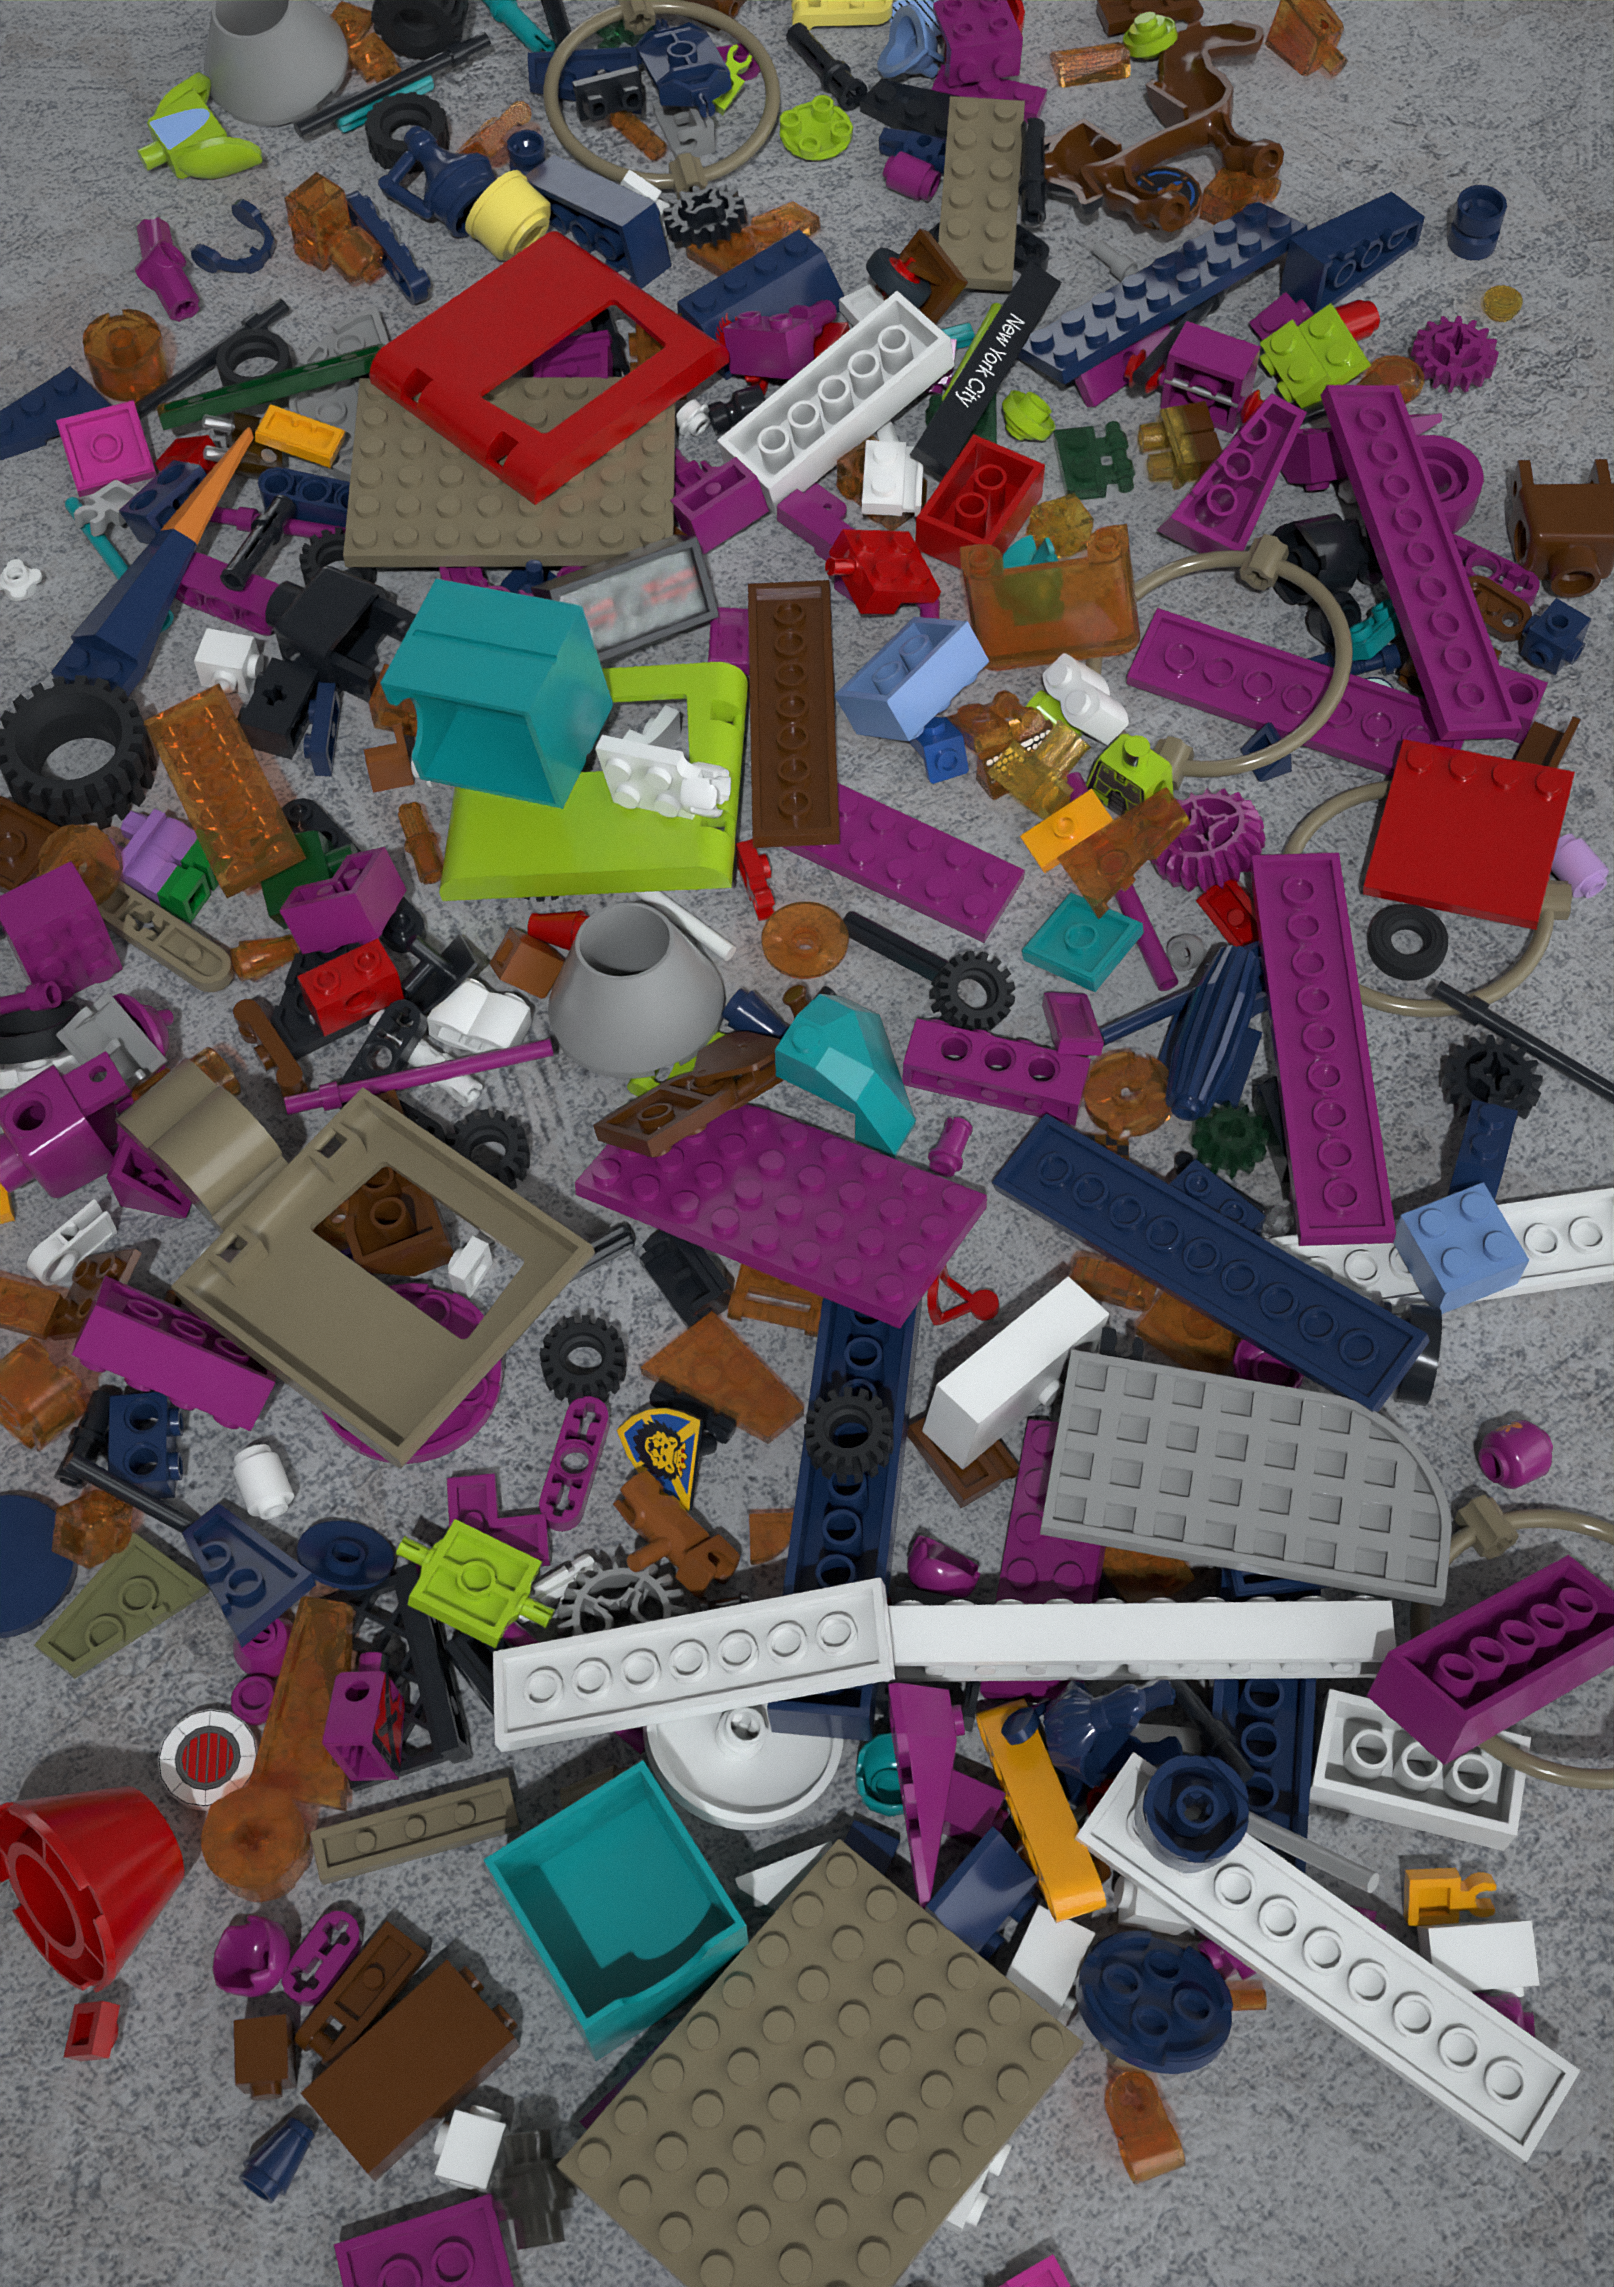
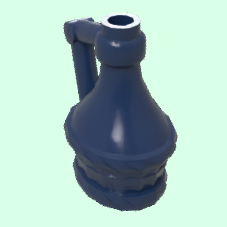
(451, 184)

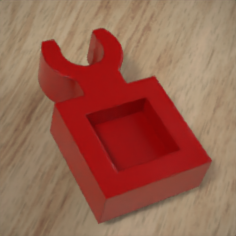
(754, 871)

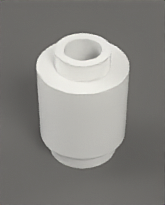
(262, 1481)

